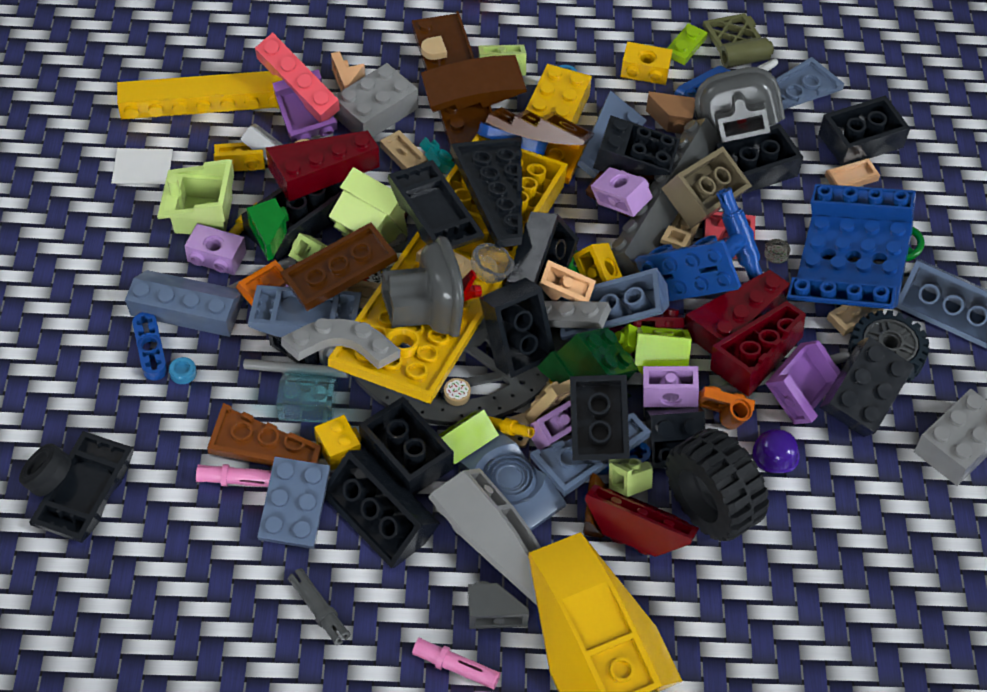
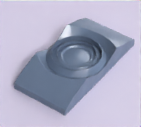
(279, 311)
(517, 479)

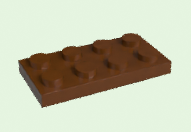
(339, 266)

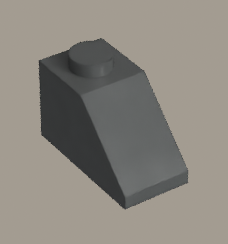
(494, 607)

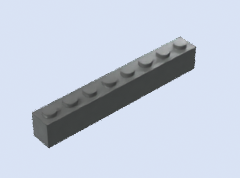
(648, 226)

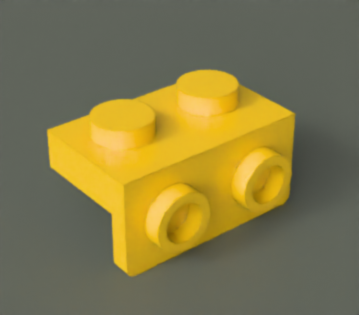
(241, 156)

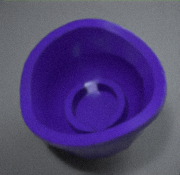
(776, 451)

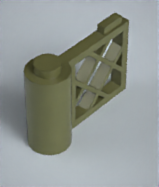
(739, 50)

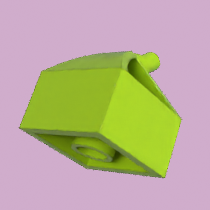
(661, 347)

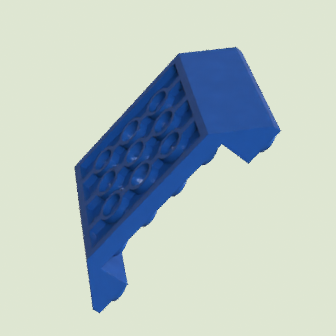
(860, 225)

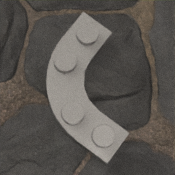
(344, 333)

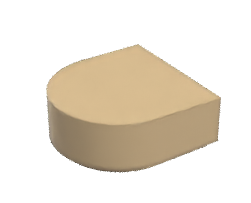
(433, 48)

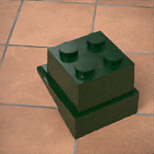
(589, 355)

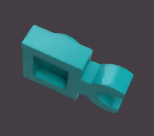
(440, 157)

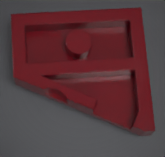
(670, 318)

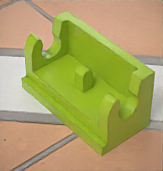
(469, 434)

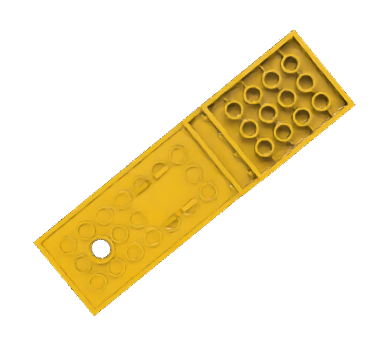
(433, 355)

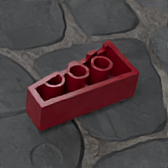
(321, 162)
(735, 309)
(758, 347)

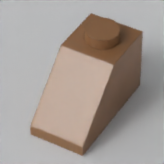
(670, 110)

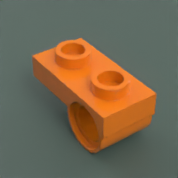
(724, 403)

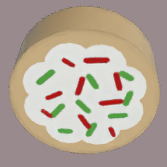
(457, 392)

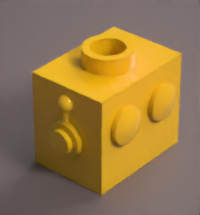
(336, 439)

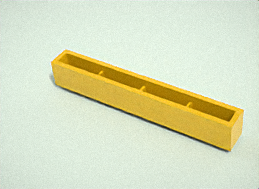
(196, 95)

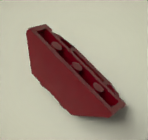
(638, 523)

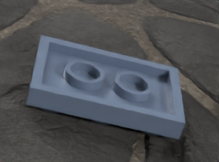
(294, 502)

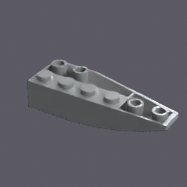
(489, 525)

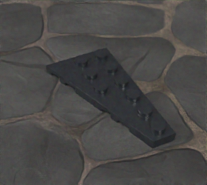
(495, 183)

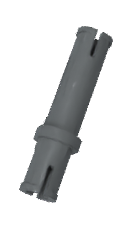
(324, 614)

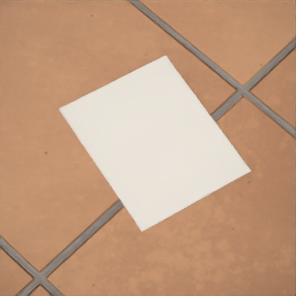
(141, 166)

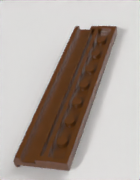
(461, 124)

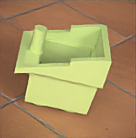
(198, 196)
(365, 202)

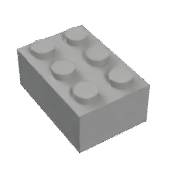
(376, 101)
(957, 438)

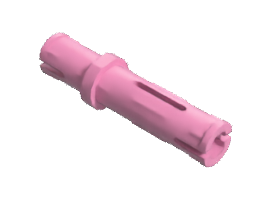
(231, 475)
(456, 663)

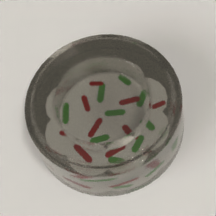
(777, 251)

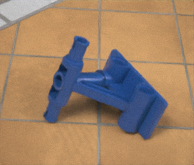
(708, 263)

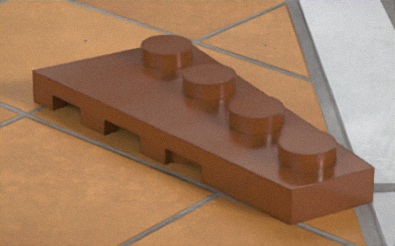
(249, 440)

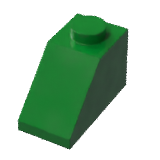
(268, 225)

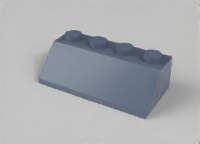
(629, 298)
(185, 302)
(946, 302)

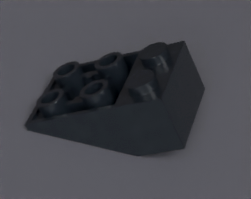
(635, 149)

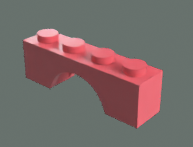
(312, 92)

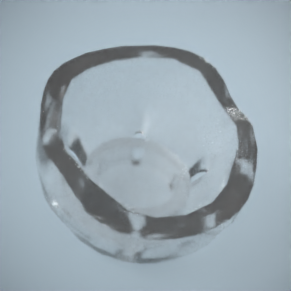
(486, 266)

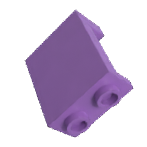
(297, 119)
(803, 381)

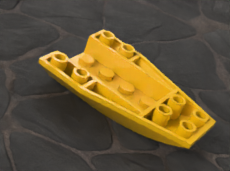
(594, 626)

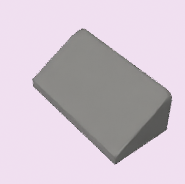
(259, 139)

